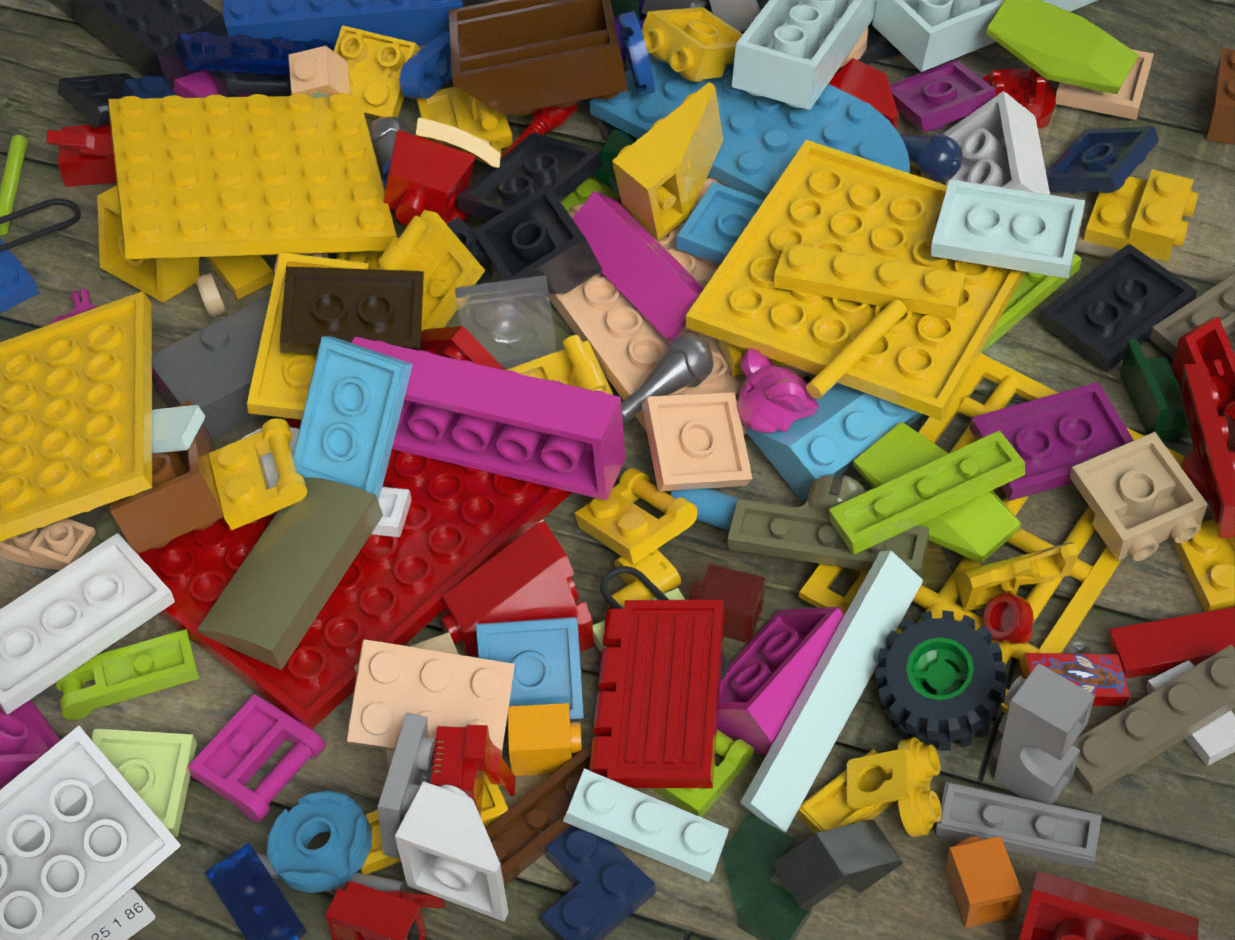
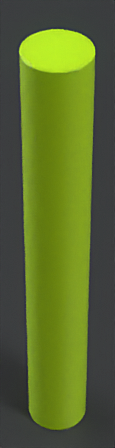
(11, 178)

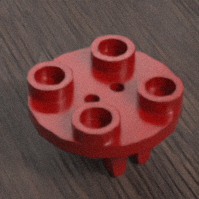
(1027, 89)

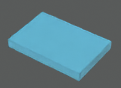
(351, 415)

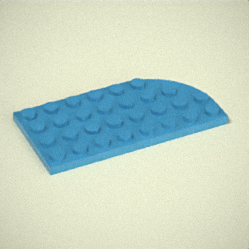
(758, 130)

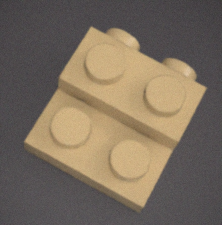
(1139, 498)

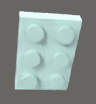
(1008, 228)

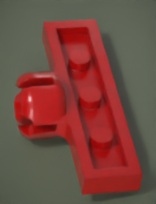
(1210, 463)

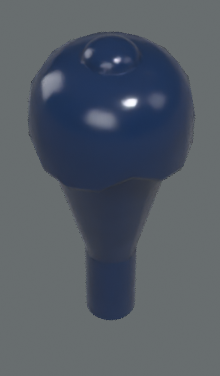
(934, 156)

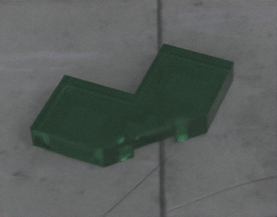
(760, 904)

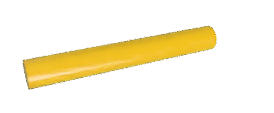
(856, 349)

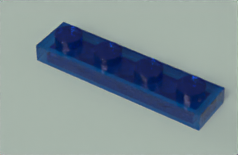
(241, 52)

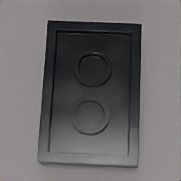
(525, 170)
(1116, 305)

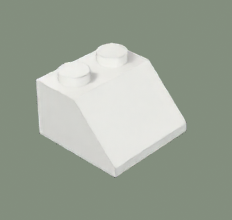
(450, 852)

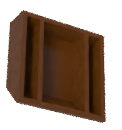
(536, 53)

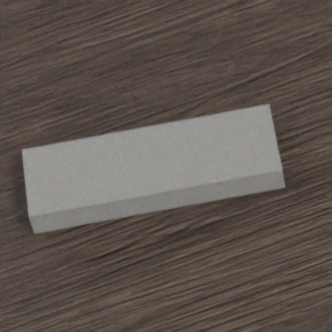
(1023, 824)

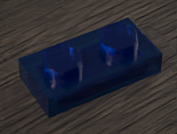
(254, 897)

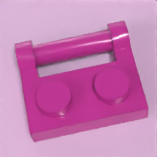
(245, 746)

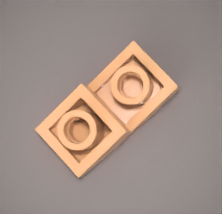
(49, 546)

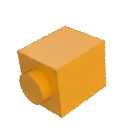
(541, 738)

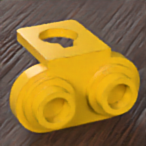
(911, 772)

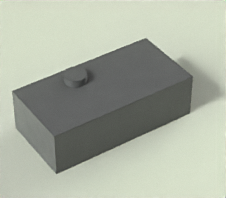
(214, 368)

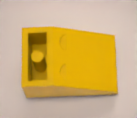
(669, 164)

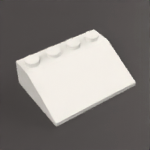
(72, 842)

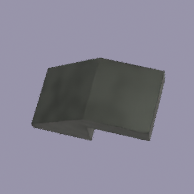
(835, 857)

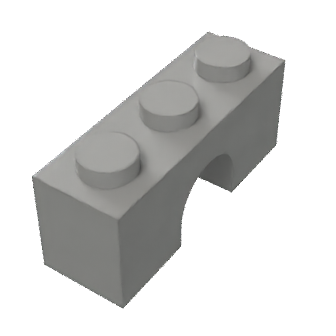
(1039, 733)

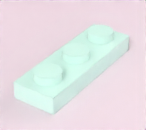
(646, 825)

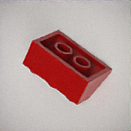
(1082, 912)

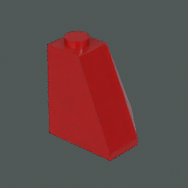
(517, 584)

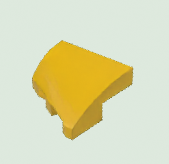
(984, 582)

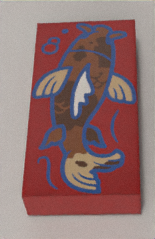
(1093, 672)

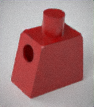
(425, 177)

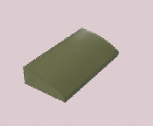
(292, 571)

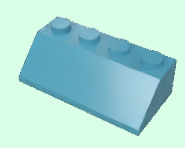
(831, 437)

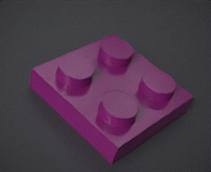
(941, 95)

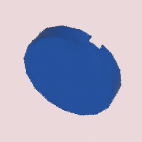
(636, 53)

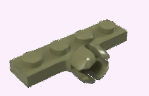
(808, 534)

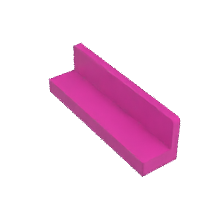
(638, 264)

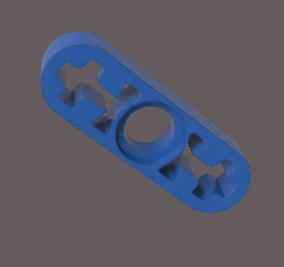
(427, 69)

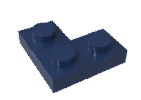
(604, 891)

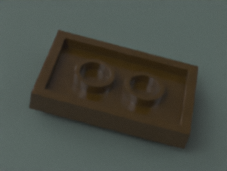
(351, 305)

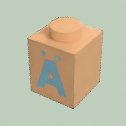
(318, 73)

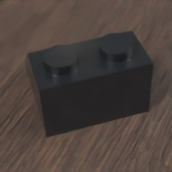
(539, 240)

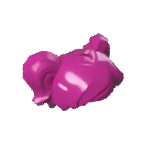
(771, 395)

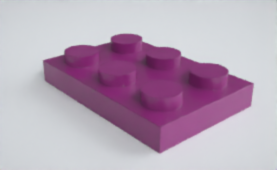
(1055, 435)

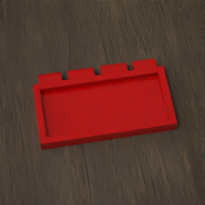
(659, 694)

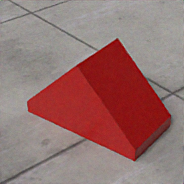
(1211, 347)

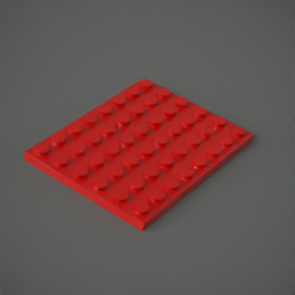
(386, 595)

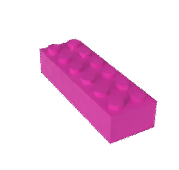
(508, 423)

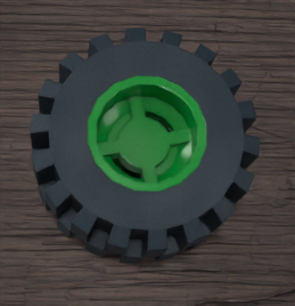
(941, 680)

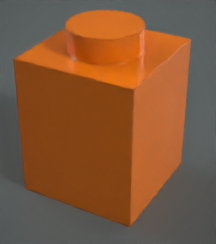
(982, 881)

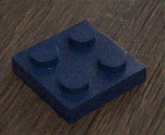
(1101, 159)

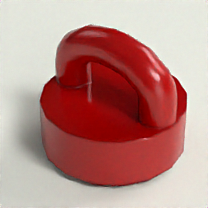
(1009, 619)

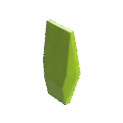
(1062, 45)
(970, 529)

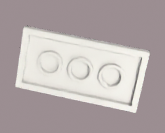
(74, 618)

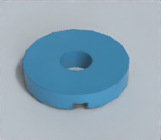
(336, 860)

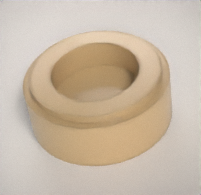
(211, 295)

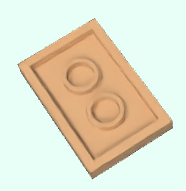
(426, 683)

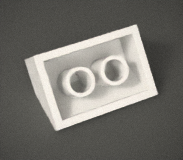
(1001, 147)

